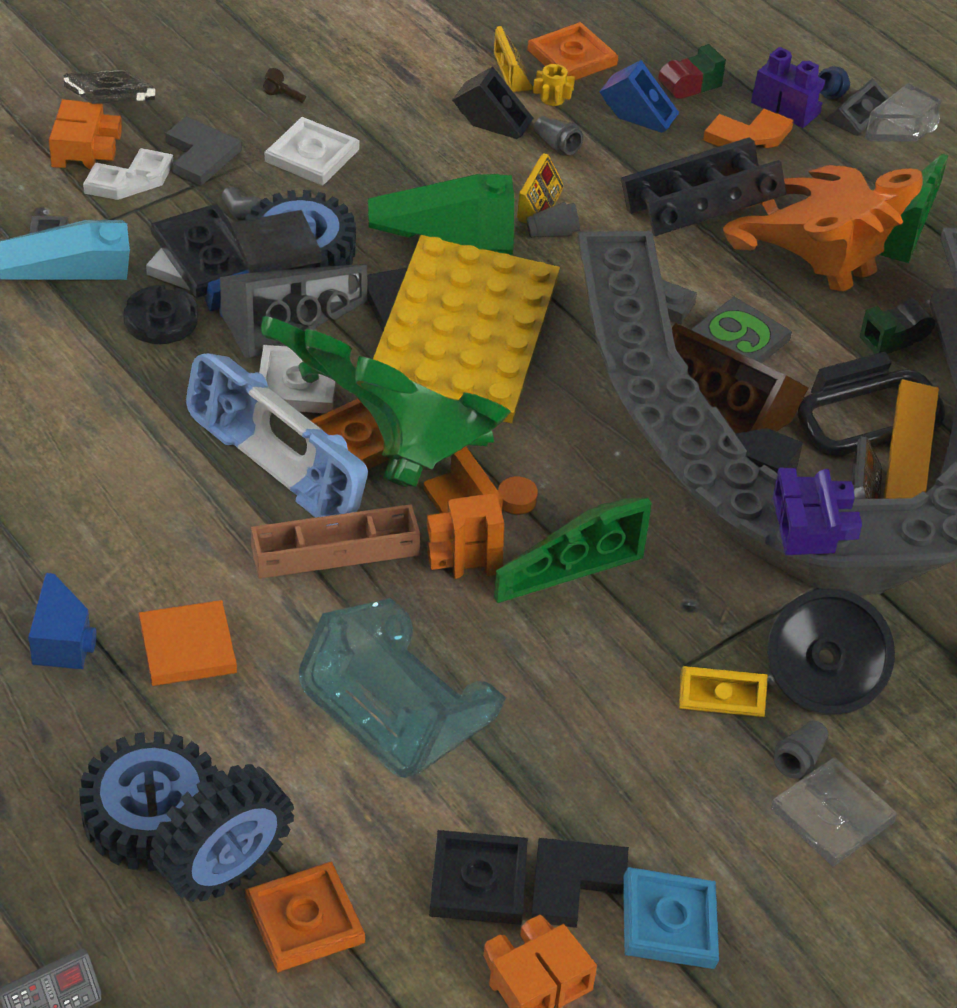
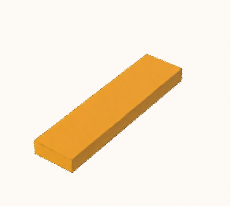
(911, 440)

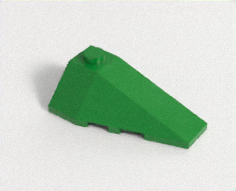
(904, 237)

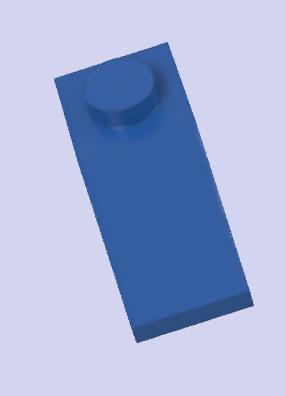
(639, 98)
(60, 627)

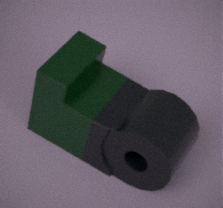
(896, 326)

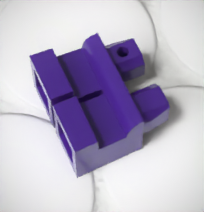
(789, 88)
(810, 512)

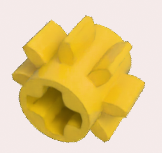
(553, 84)

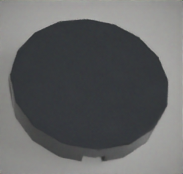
(160, 315)

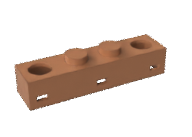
(355, 540)

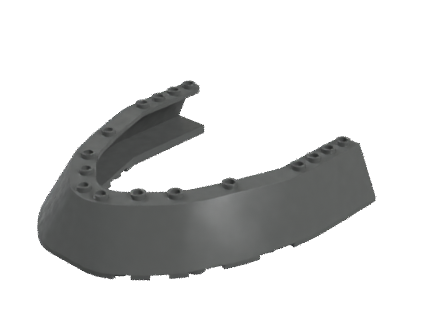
(699, 447)

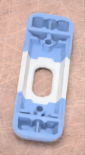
(238, 411)

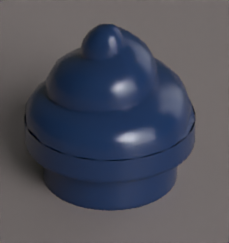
(836, 82)

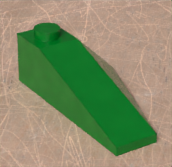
(460, 211)
(586, 545)

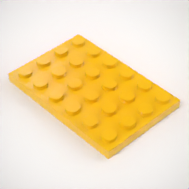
(468, 321)

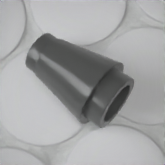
(559, 134)
(554, 221)
(800, 750)

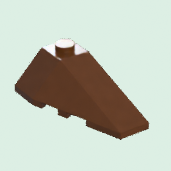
(741, 388)

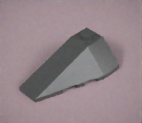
(293, 296)

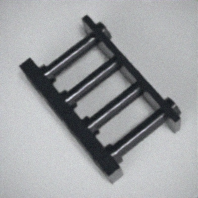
(703, 186)

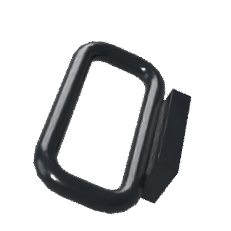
(850, 381)

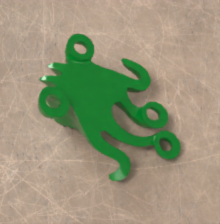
(413, 420)

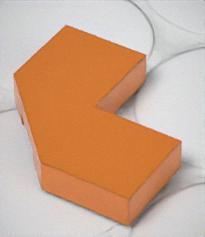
(766, 130)

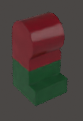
(694, 73)

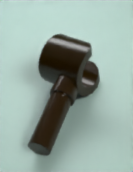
(274, 83)

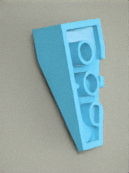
(68, 253)

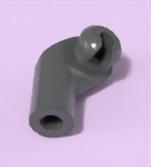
(239, 205)

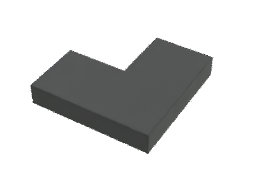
(205, 150)

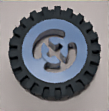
(326, 220)
(116, 799)
(222, 832)

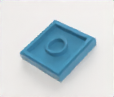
(670, 918)

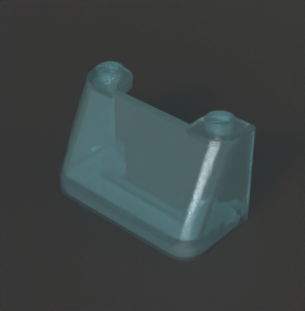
(384, 694)

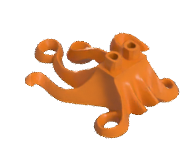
(837, 225)

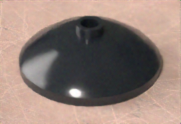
(851, 632)

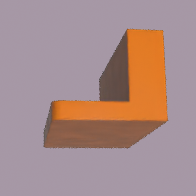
(464, 480)

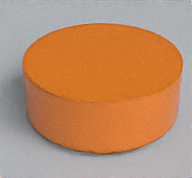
(518, 495)

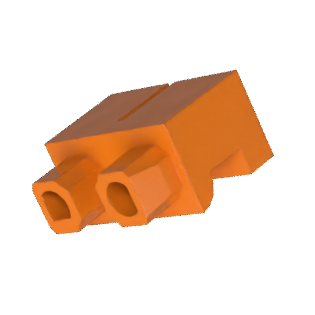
(83, 134)
(467, 535)
(544, 970)

